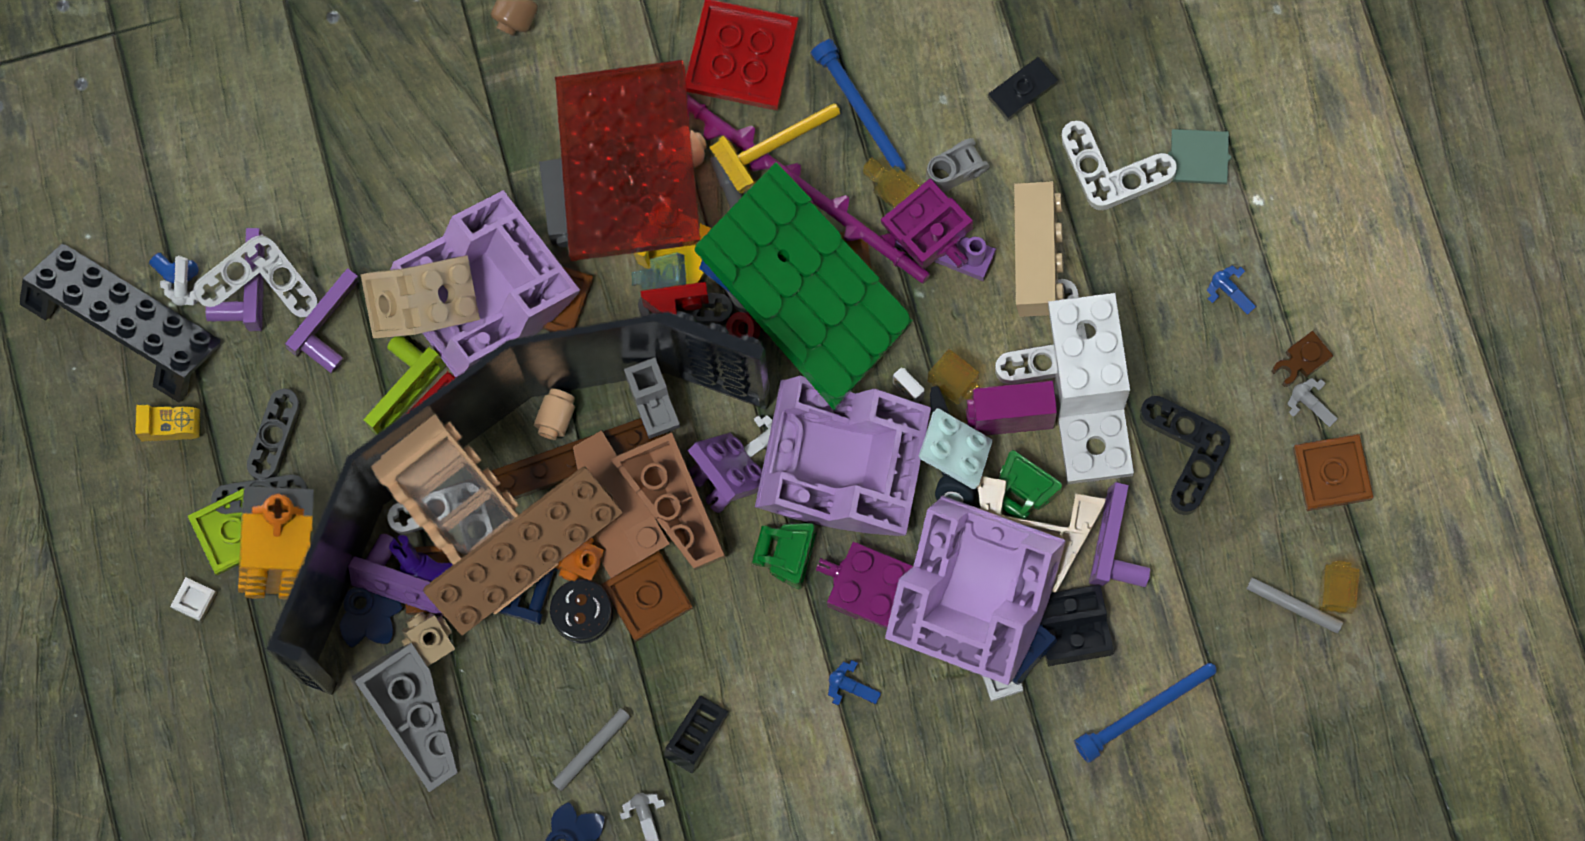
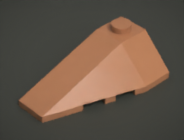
(634, 532)

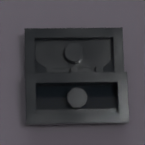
(1078, 624)

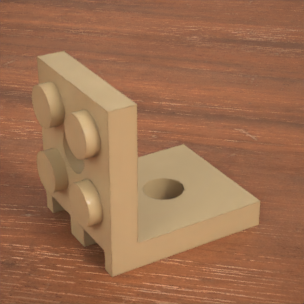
(408, 299)

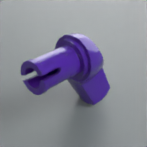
(416, 563)

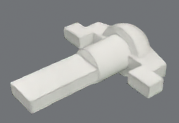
(179, 294)
(762, 440)

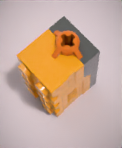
(273, 539)

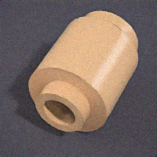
(554, 414)

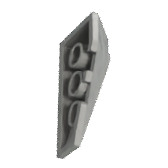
(407, 704)

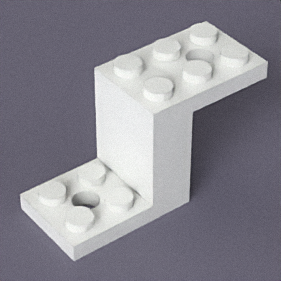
(1091, 388)

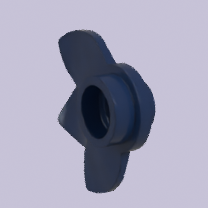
(369, 621)
(570, 827)

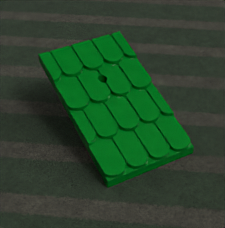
(803, 285)

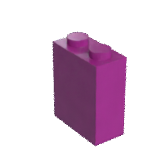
(1012, 408)

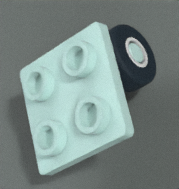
(956, 452)

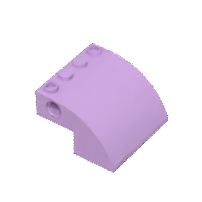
(513, 279)
(844, 464)
(975, 589)

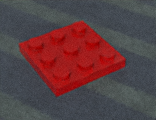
(741, 54)

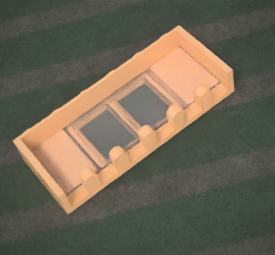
(447, 490)

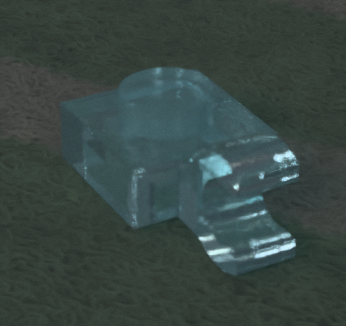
(664, 272)

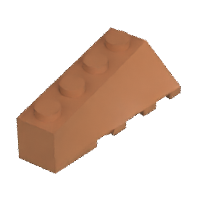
(668, 491)

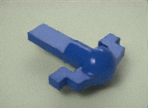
(1222, 280)
(838, 680)

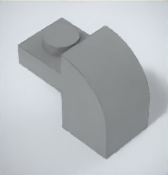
(651, 398)

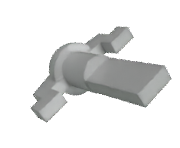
(1302, 393)
(641, 803)

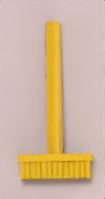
(735, 163)

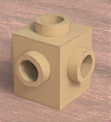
(438, 643)

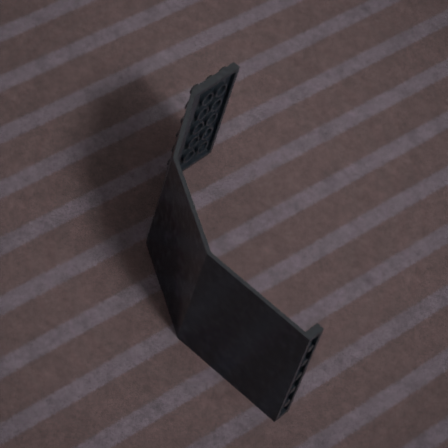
(475, 403)

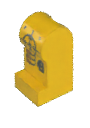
(167, 423)

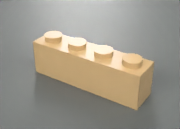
(1036, 247)

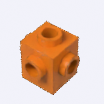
(581, 562)

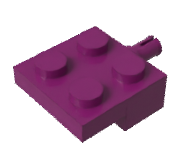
(929, 225)
(864, 584)

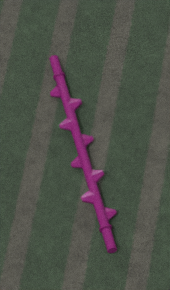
(835, 208)

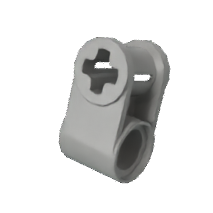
(961, 164)

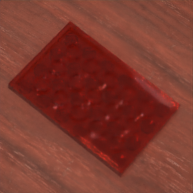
(627, 160)

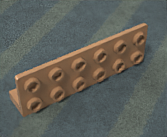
(523, 550)

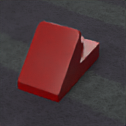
(670, 298)

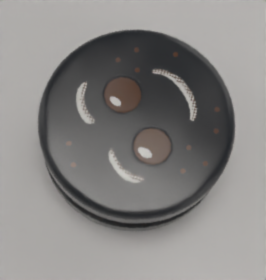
(581, 611)

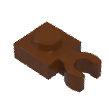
(1305, 356)

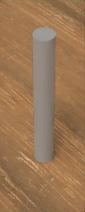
(1294, 605)
(591, 749)

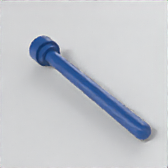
(827, 56)
(1091, 745)

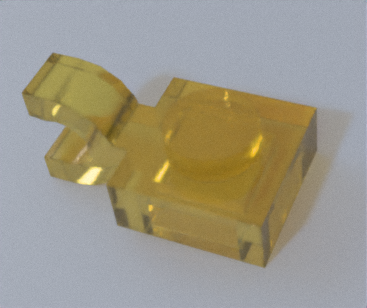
(892, 185)

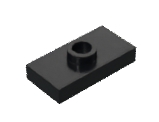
(1022, 88)

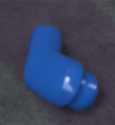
(167, 269)

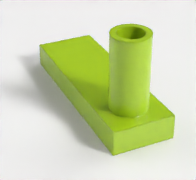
(422, 371)

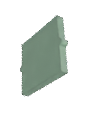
(1200, 156)

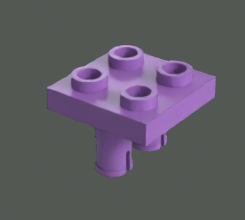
(727, 467)

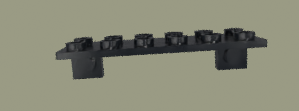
(121, 313)

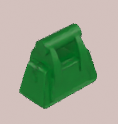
(1029, 484)
(791, 552)

